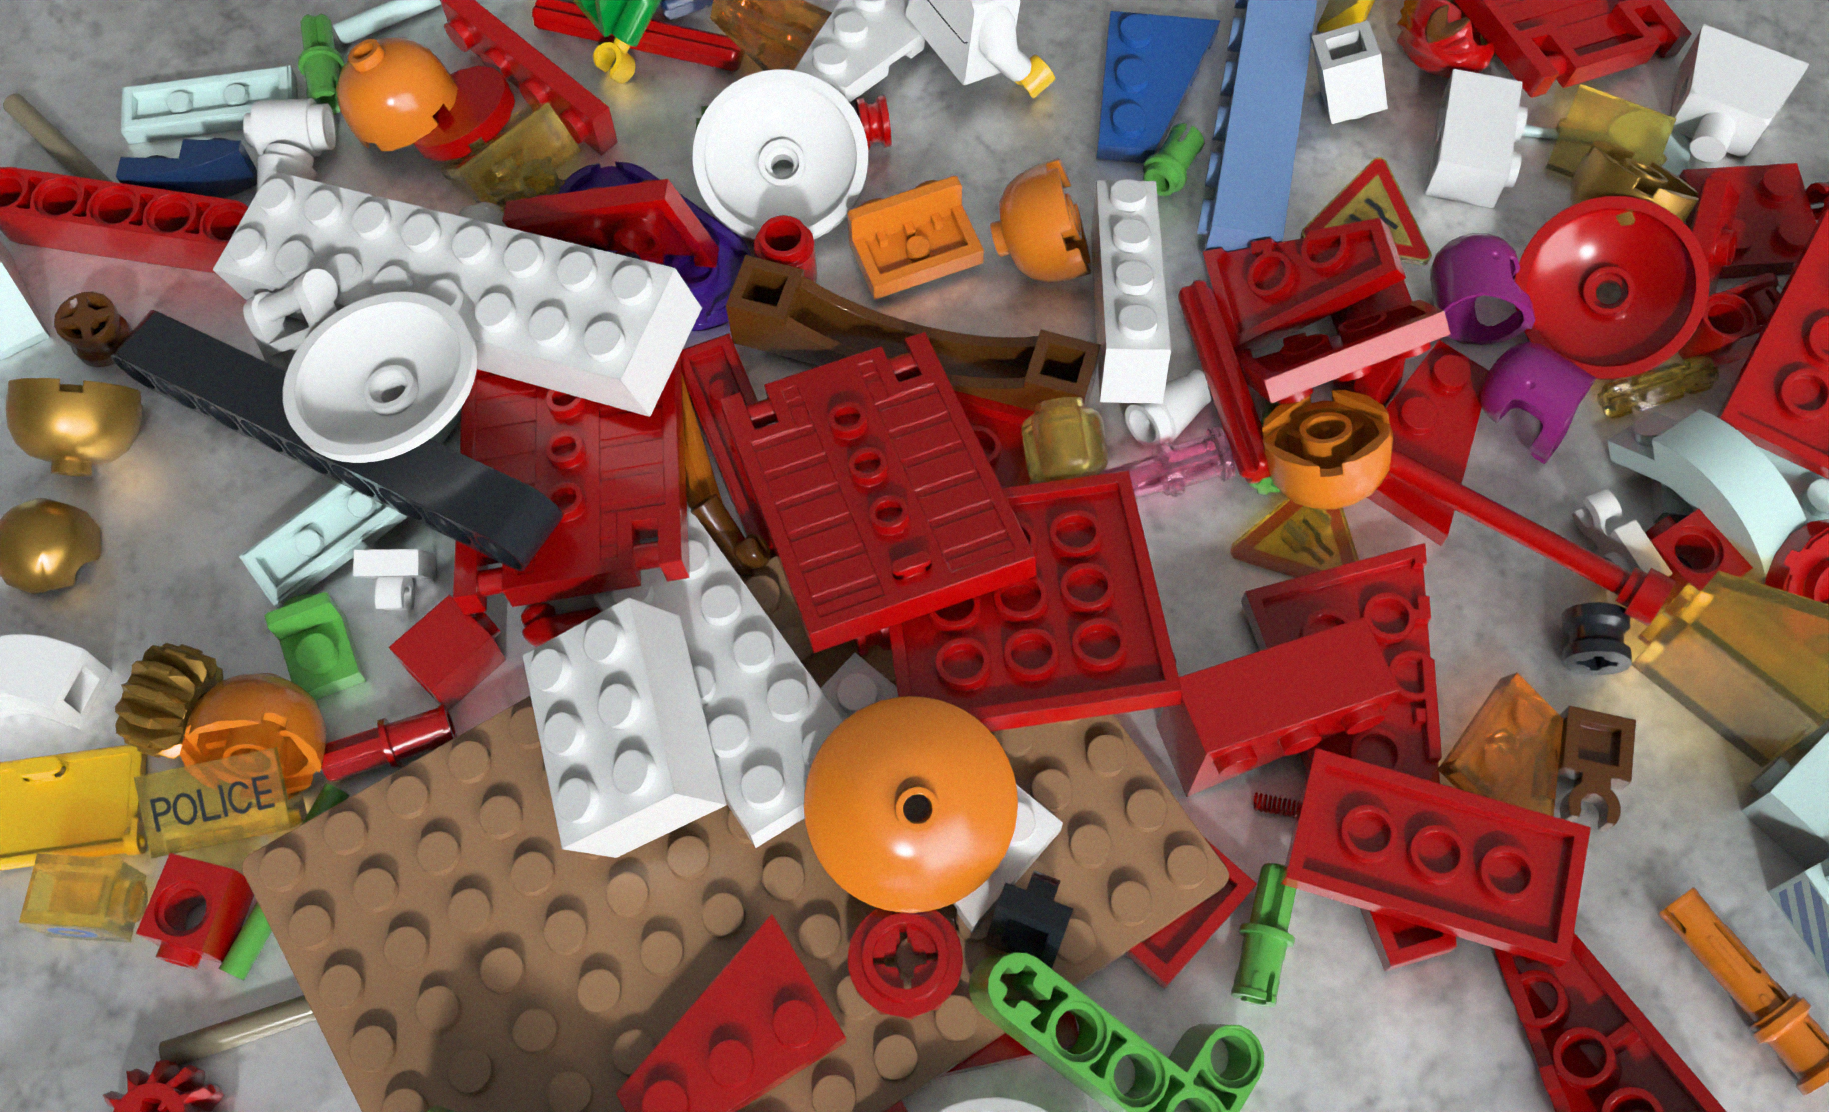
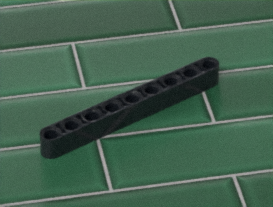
(425, 484)

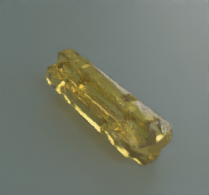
(1657, 386)

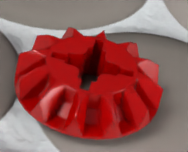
(881, 985)

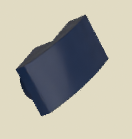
(203, 168)

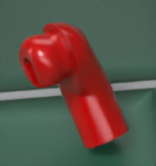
(543, 624)

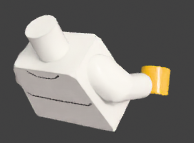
(979, 40)

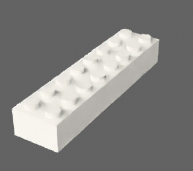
(532, 302)

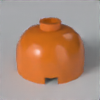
(393, 91)
(1042, 225)
(1328, 449)
(256, 715)

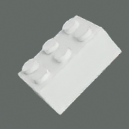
(622, 730)

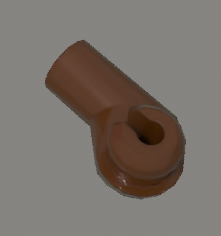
(741, 552)

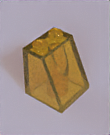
(1743, 662)

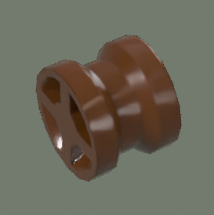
(78, 326)

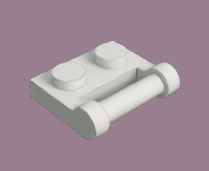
(265, 312)

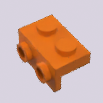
(913, 237)

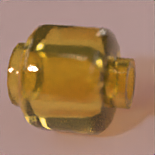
(1064, 440)

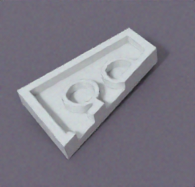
(861, 44)

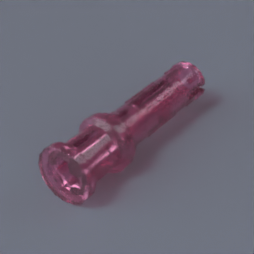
(1181, 465)

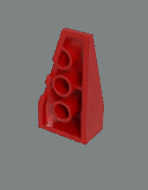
(1596, 1042)

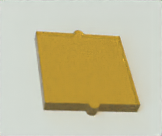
(1608, 119)

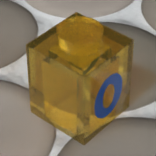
(84, 898)

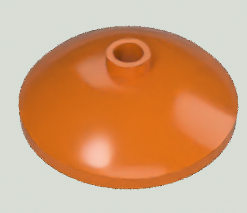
(859, 796)

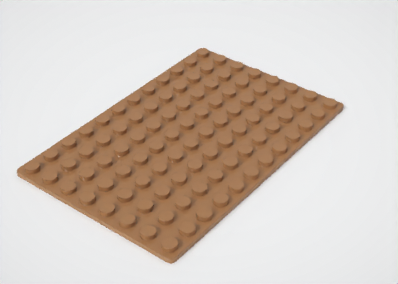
(520, 976)

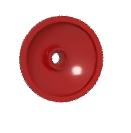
(1652, 264)

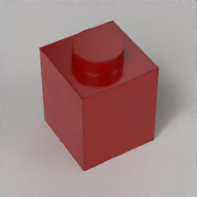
(449, 651)

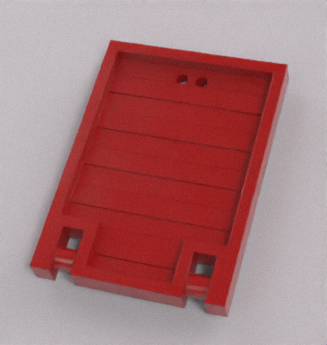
(1574, 37)
(606, 471)
(873, 488)

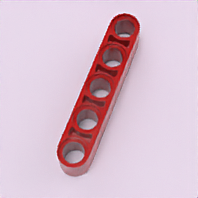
(116, 219)

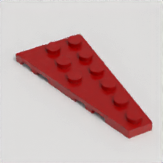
(1395, 605)

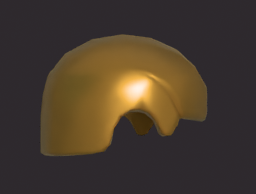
(46, 545)

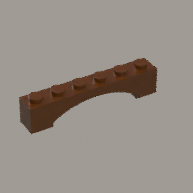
(796, 318)

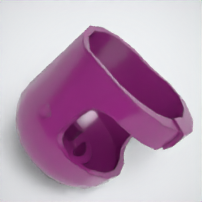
(1473, 268)
(1540, 384)

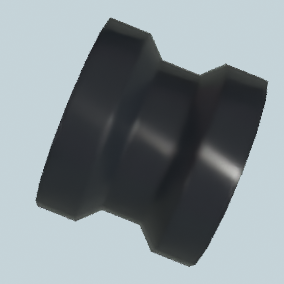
(1596, 639)

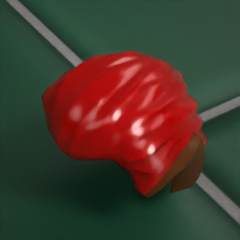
(1440, 40)

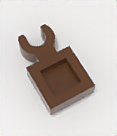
(1598, 757)

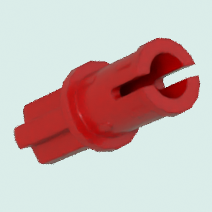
(388, 744)

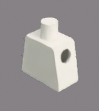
(1730, 92)

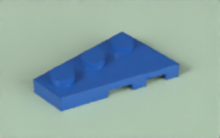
(1146, 78)

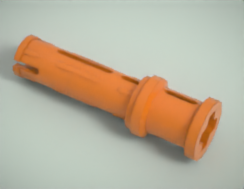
(1775, 1015)

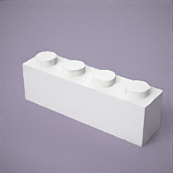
(1129, 292)

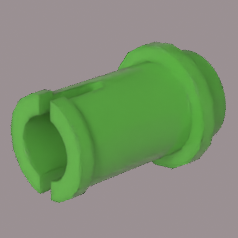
(1173, 160)

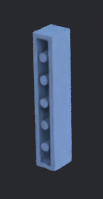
(1258, 125)

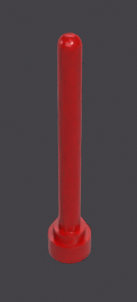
(1636, 590)

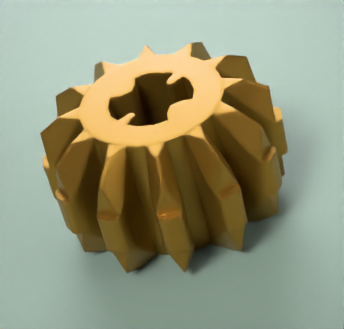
(162, 696)

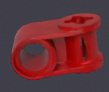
(1733, 321)

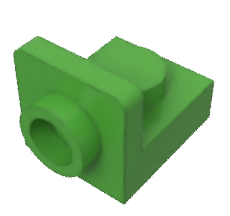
(316, 644)

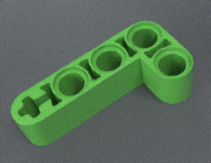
(1104, 1041)

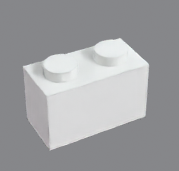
(1476, 139)

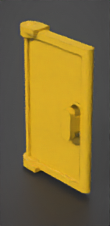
(81, 813)

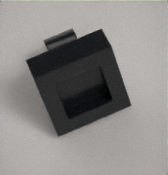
(1030, 919)

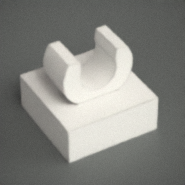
(394, 574)

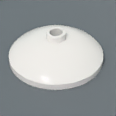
(777, 119)
(380, 377)

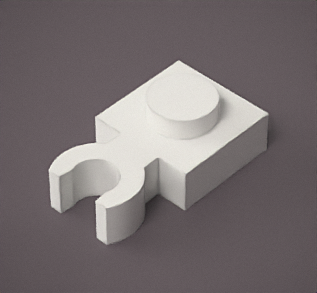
(1617, 540)

